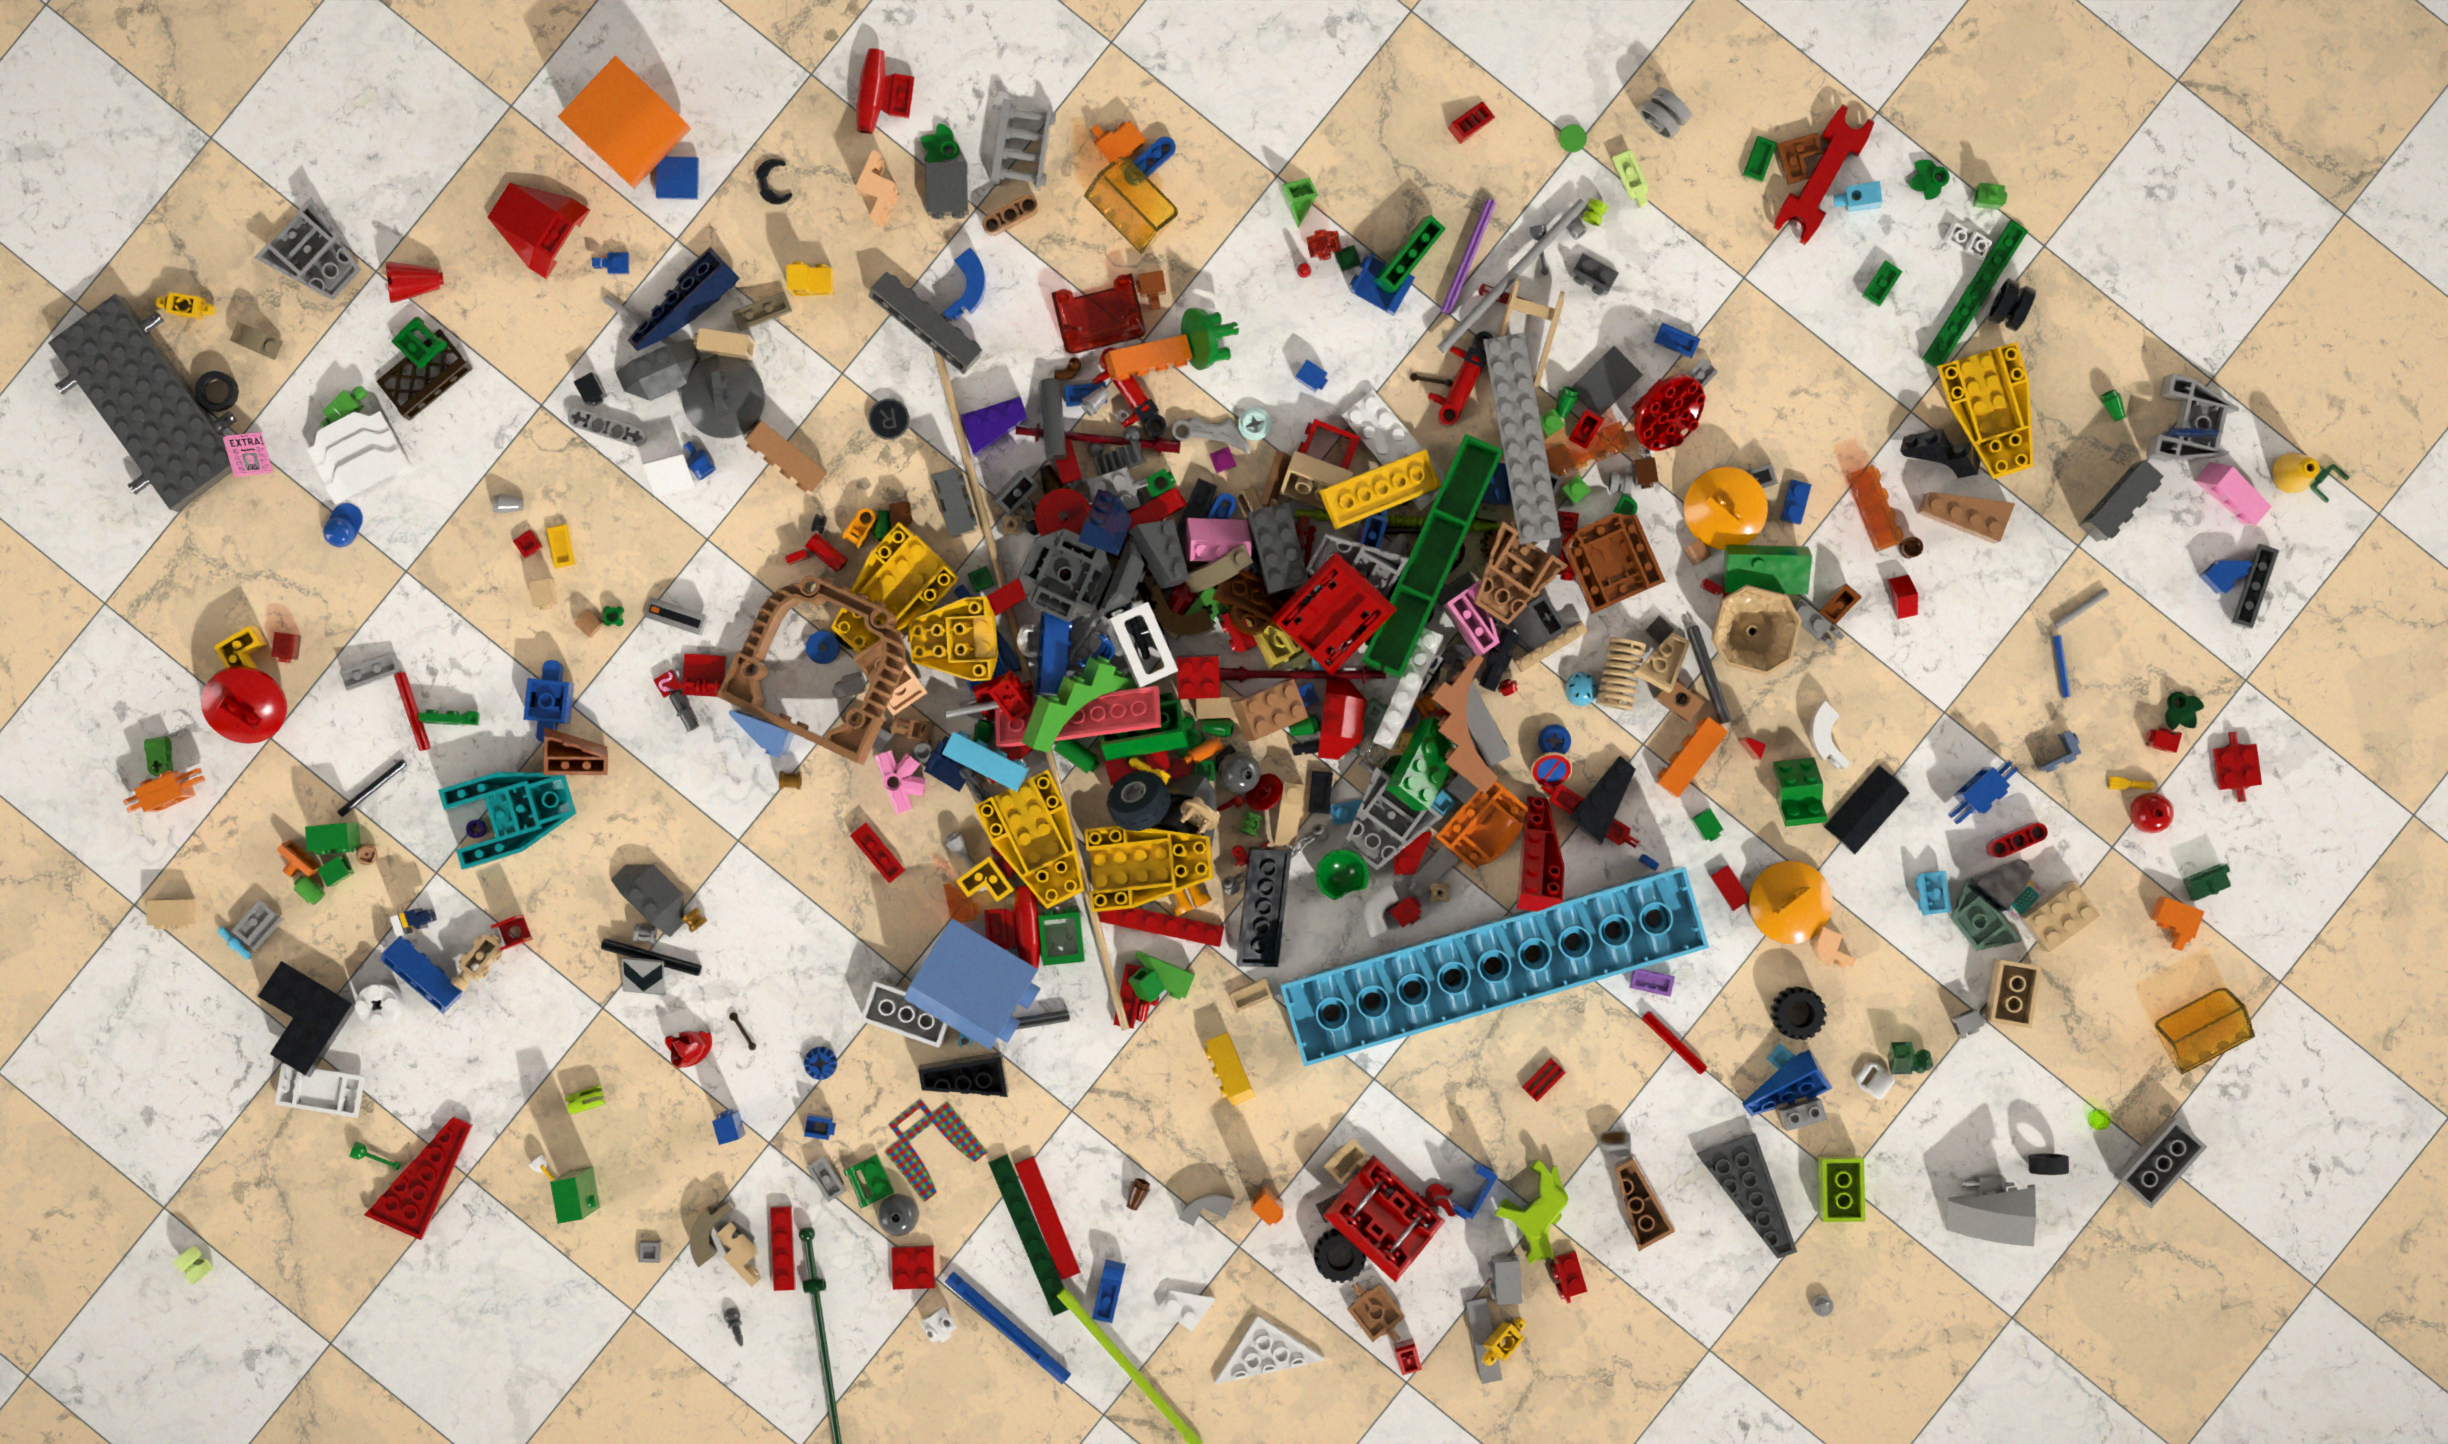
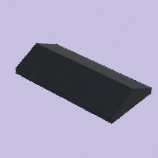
(1866, 809)

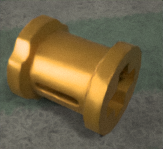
(790, 780)

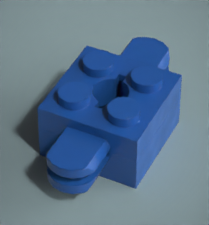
(548, 699)
(1982, 791)

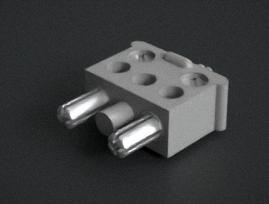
(1987, 1183)

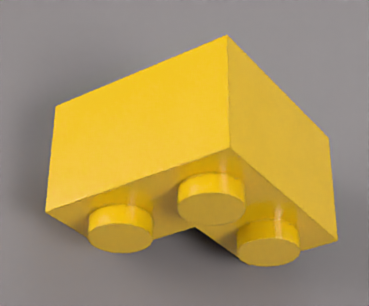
(809, 281)
(239, 646)
(989, 875)

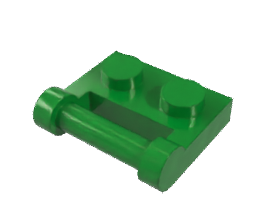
(413, 347)
(875, 1178)

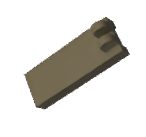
(761, 311)

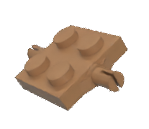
(1376, 1312)

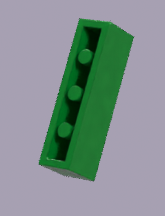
(1409, 254)

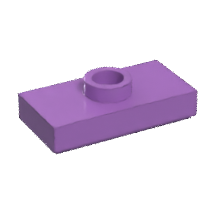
(1652, 982)

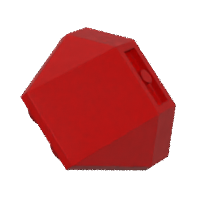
(536, 224)

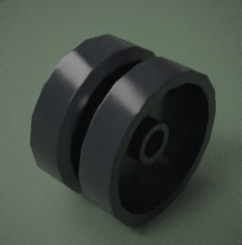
(2012, 304)

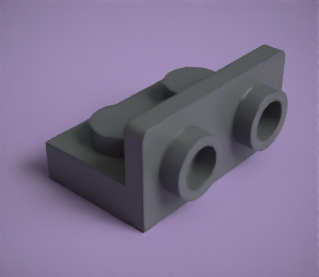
(1594, 274)

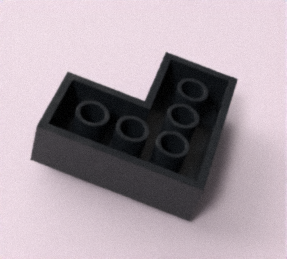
(316, 1017)

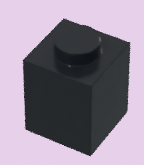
(590, 389)

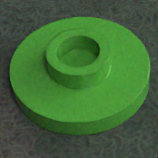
(1572, 138)

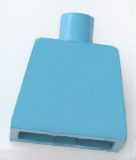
(1869, 196)

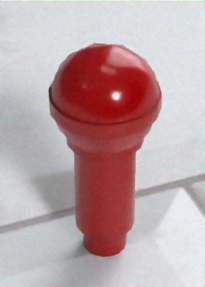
(1304, 270)

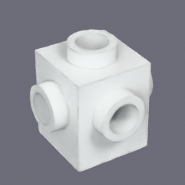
(938, 1325)

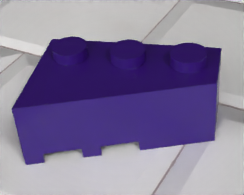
(992, 423)

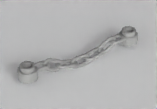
(1320, 834)

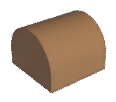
(1697, 552)
(589, 623)

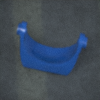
(1105, 650)

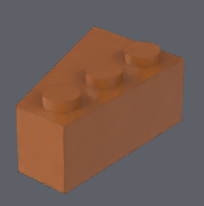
(572, 755)

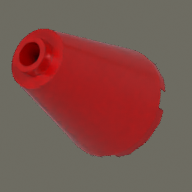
(411, 280)

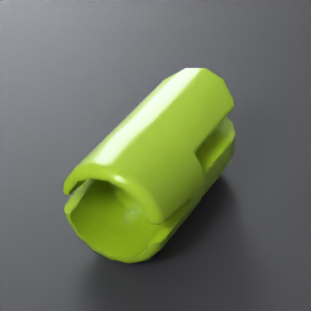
(584, 1100)

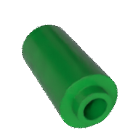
(1077, 755)

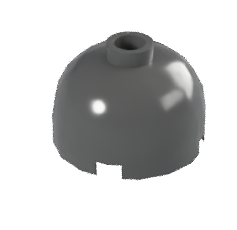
(1239, 772)
(905, 1208)

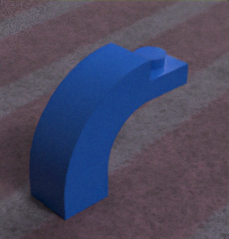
(975, 285)

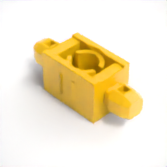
(198, 309)
(1513, 1338)

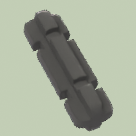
(974, 783)

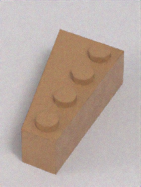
(785, 455)
(1968, 514)
(1643, 1207)

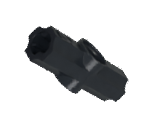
(1499, 659)

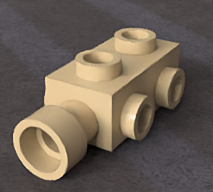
(477, 956)

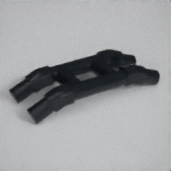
(1141, 632)

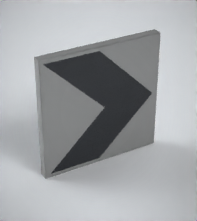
(643, 976)

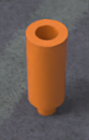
(1203, 751)

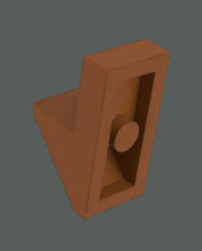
(1840, 603)

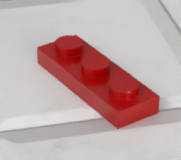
(877, 852)
(1128, 996)

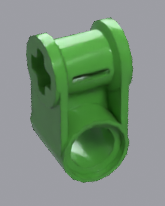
(158, 753)

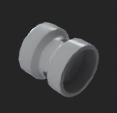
(1620, 482)

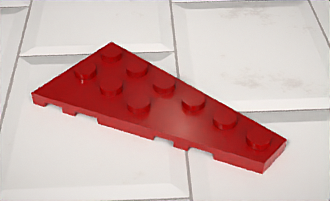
(417, 1191)

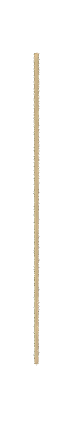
(1027, 674)

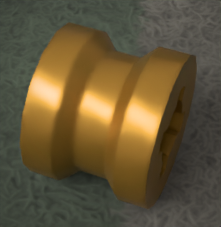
(694, 920)

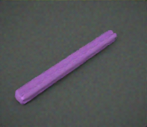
(1468, 256)

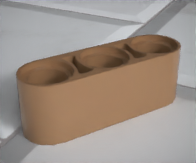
(1017, 207)

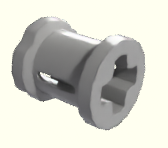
(645, 934)

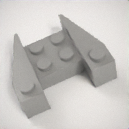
(2198, 410)

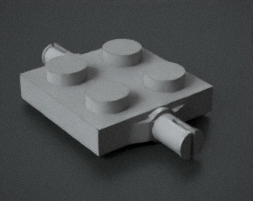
(1118, 483)

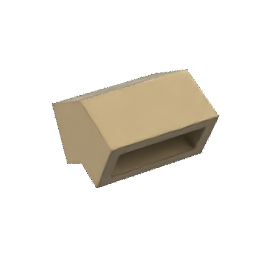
(1248, 501)

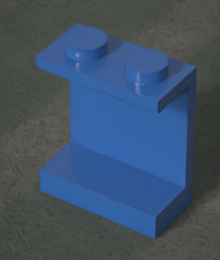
(1367, 289)
(1490, 1178)

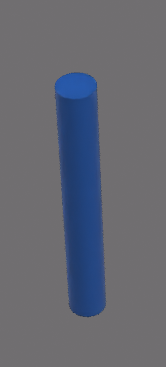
(2060, 658)

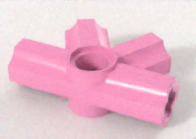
(907, 783)

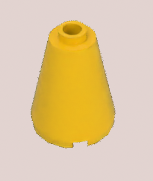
(2294, 472)

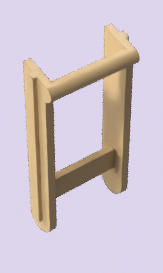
(1535, 310)

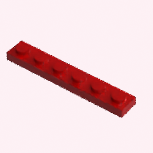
(1165, 925)

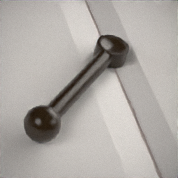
(1414, 377)
(734, 1017)

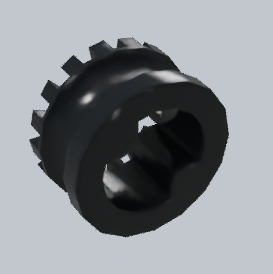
(818, 523)

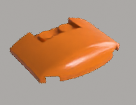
(1484, 826)

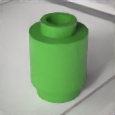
(308, 889)

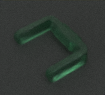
(2322, 476)

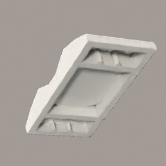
(322, 1092)

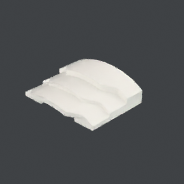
(356, 454)

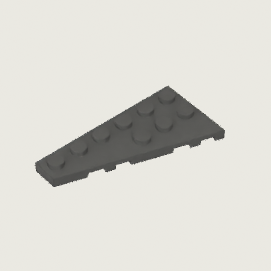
(1747, 1181)

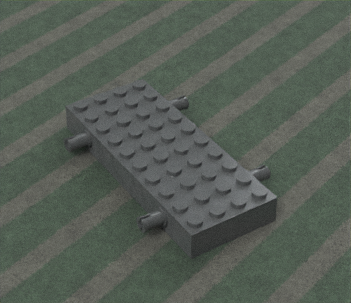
(144, 402)

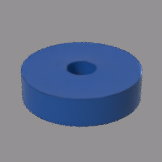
(832, 647)

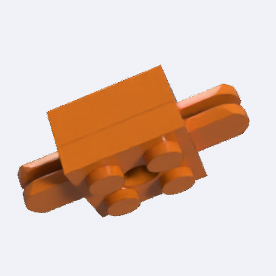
(164, 791)

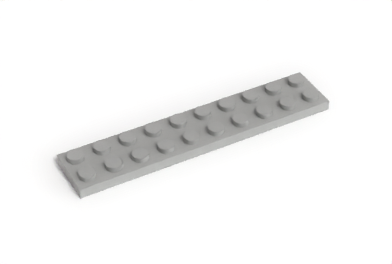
(1522, 438)

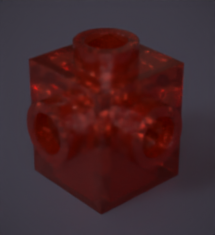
(1319, 244)

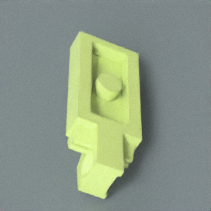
(1631, 176)

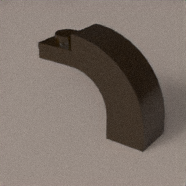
(1184, 625)

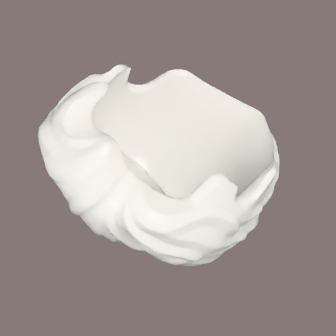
(1029, 640)

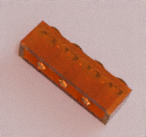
(1874, 508)

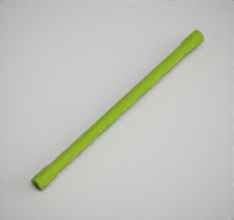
(1073, 1305)

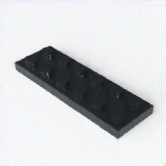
(1263, 906)

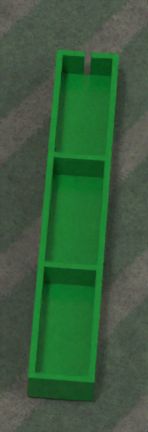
(1433, 555)

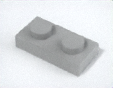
(826, 1178)

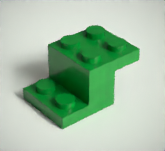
(1799, 792)

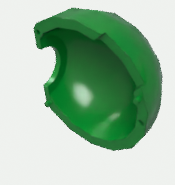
(1341, 873)

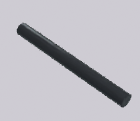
(372, 788)

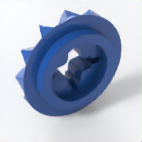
(1561, 733)
(825, 1055)

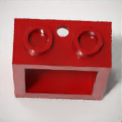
(1310, 430)

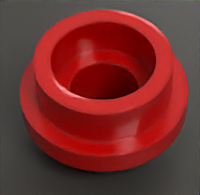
(1508, 687)

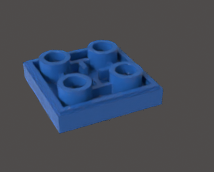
(677, 178)

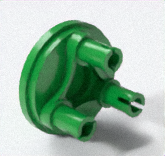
(1203, 333)

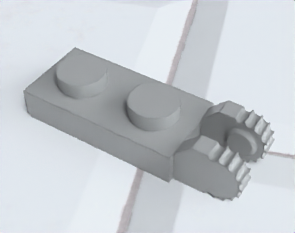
(1816, 624)

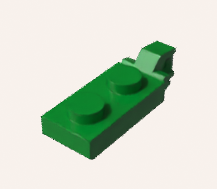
(450, 718)

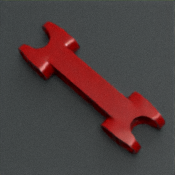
(1841, 142)

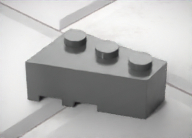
(954, 502)
(1162, 552)

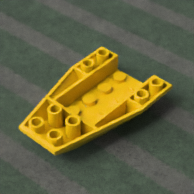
(1993, 406)
(904, 577)
(1035, 837)
(1144, 865)

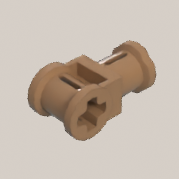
(914, 729)

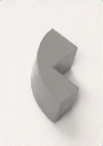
(1213, 1202)

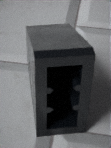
(2003, 884)

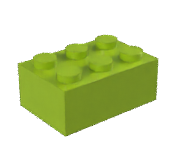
(1841, 1188)

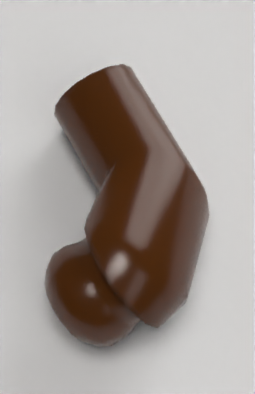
(1070, 371)

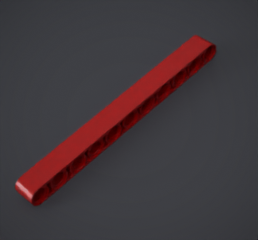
(1150, 512)

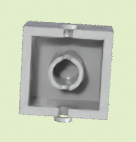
(1506, 1279)

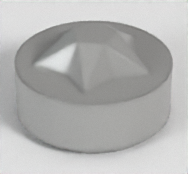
(1822, 1305)

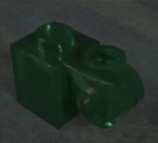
(1904, 1061)

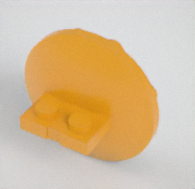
(1725, 507)
(1790, 902)

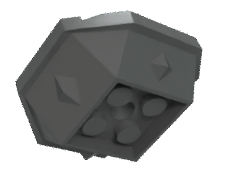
(1069, 596)

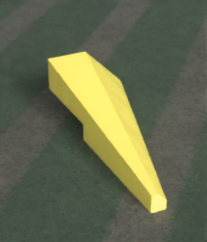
(1276, 646)

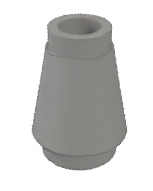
(1093, 402)
(506, 504)

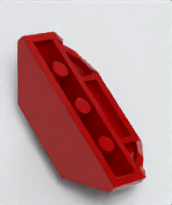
(1341, 719)

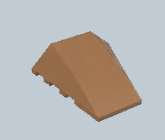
(1514, 575)

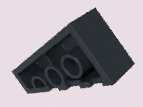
(973, 1074)

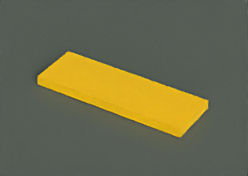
(1380, 489)

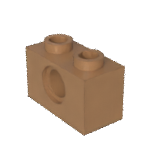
(1688, 708)

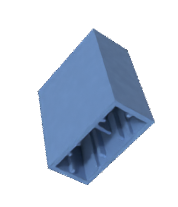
(973, 985)

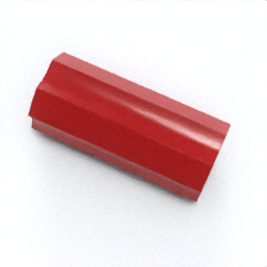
(826, 552)

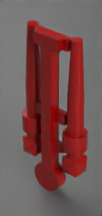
(1304, 520)

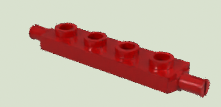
(1569, 801)

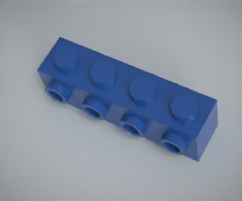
(1052, 654)
(421, 974)

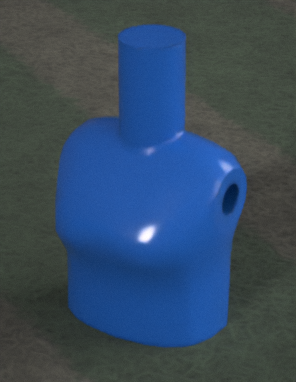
(699, 462)

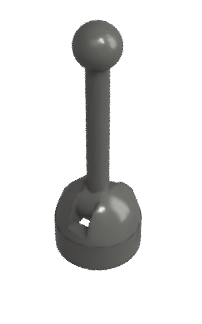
(1537, 233)

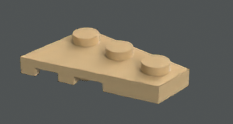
(1664, 663)

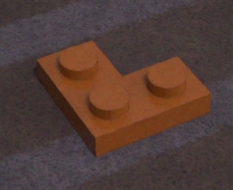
(1793, 154)

